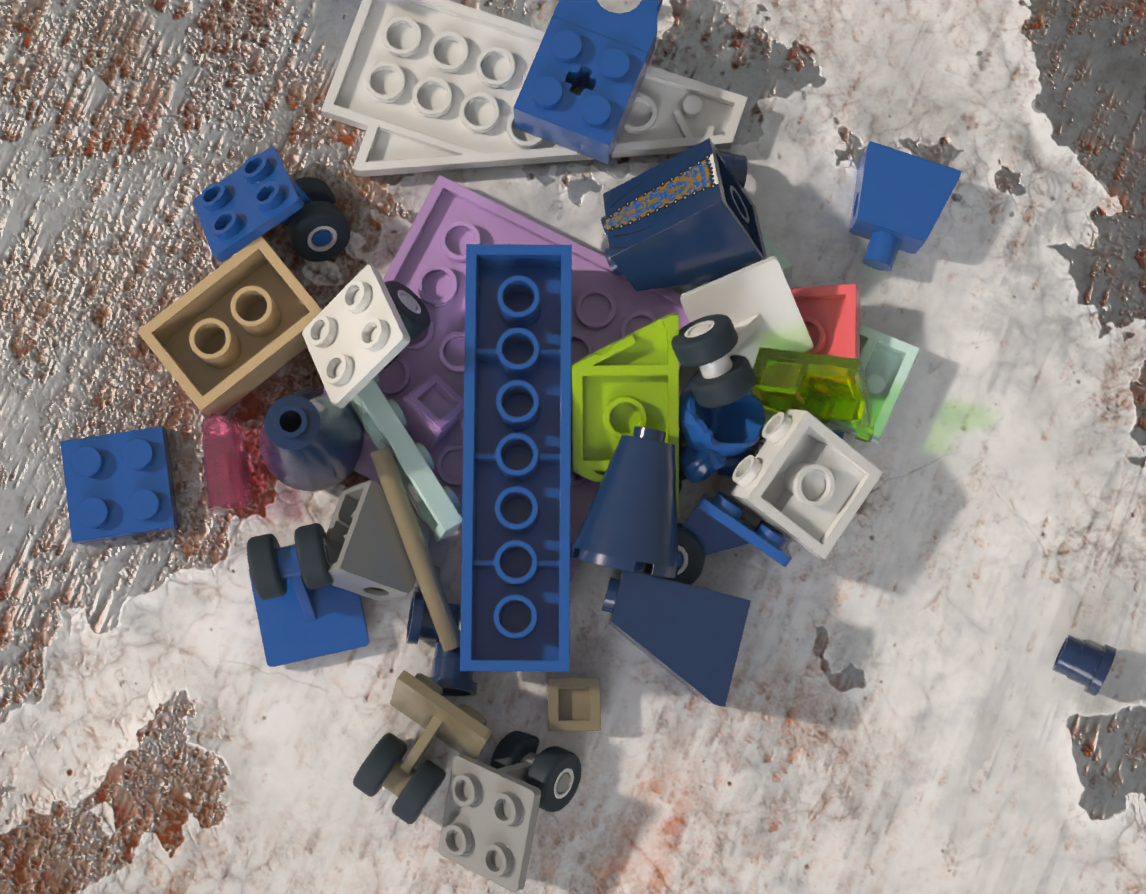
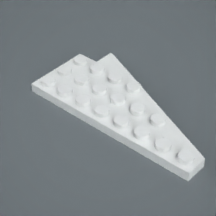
(442, 86)

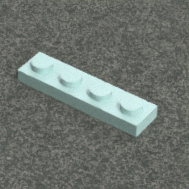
(385, 426)

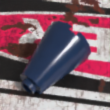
(310, 440)
(634, 509)

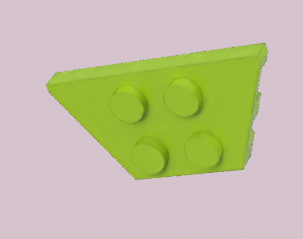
(624, 388)

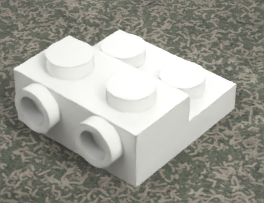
(804, 480)

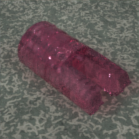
(225, 464)

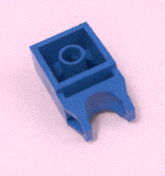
(590, 51)

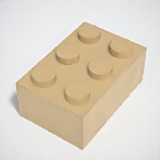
(233, 328)

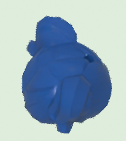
(716, 432)

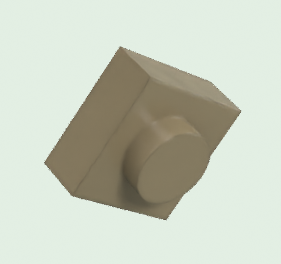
(574, 704)

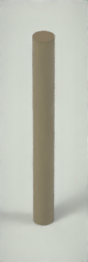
(416, 548)

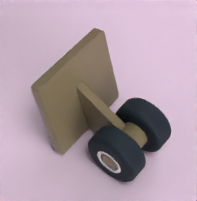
(456, 726)

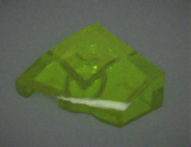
(817, 384)

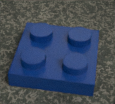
(119, 485)

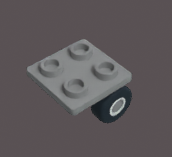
(496, 806)

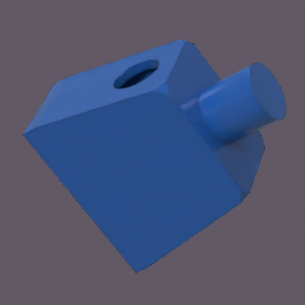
(897, 202)

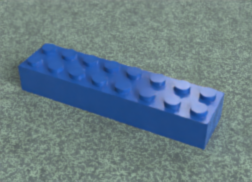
(516, 459)

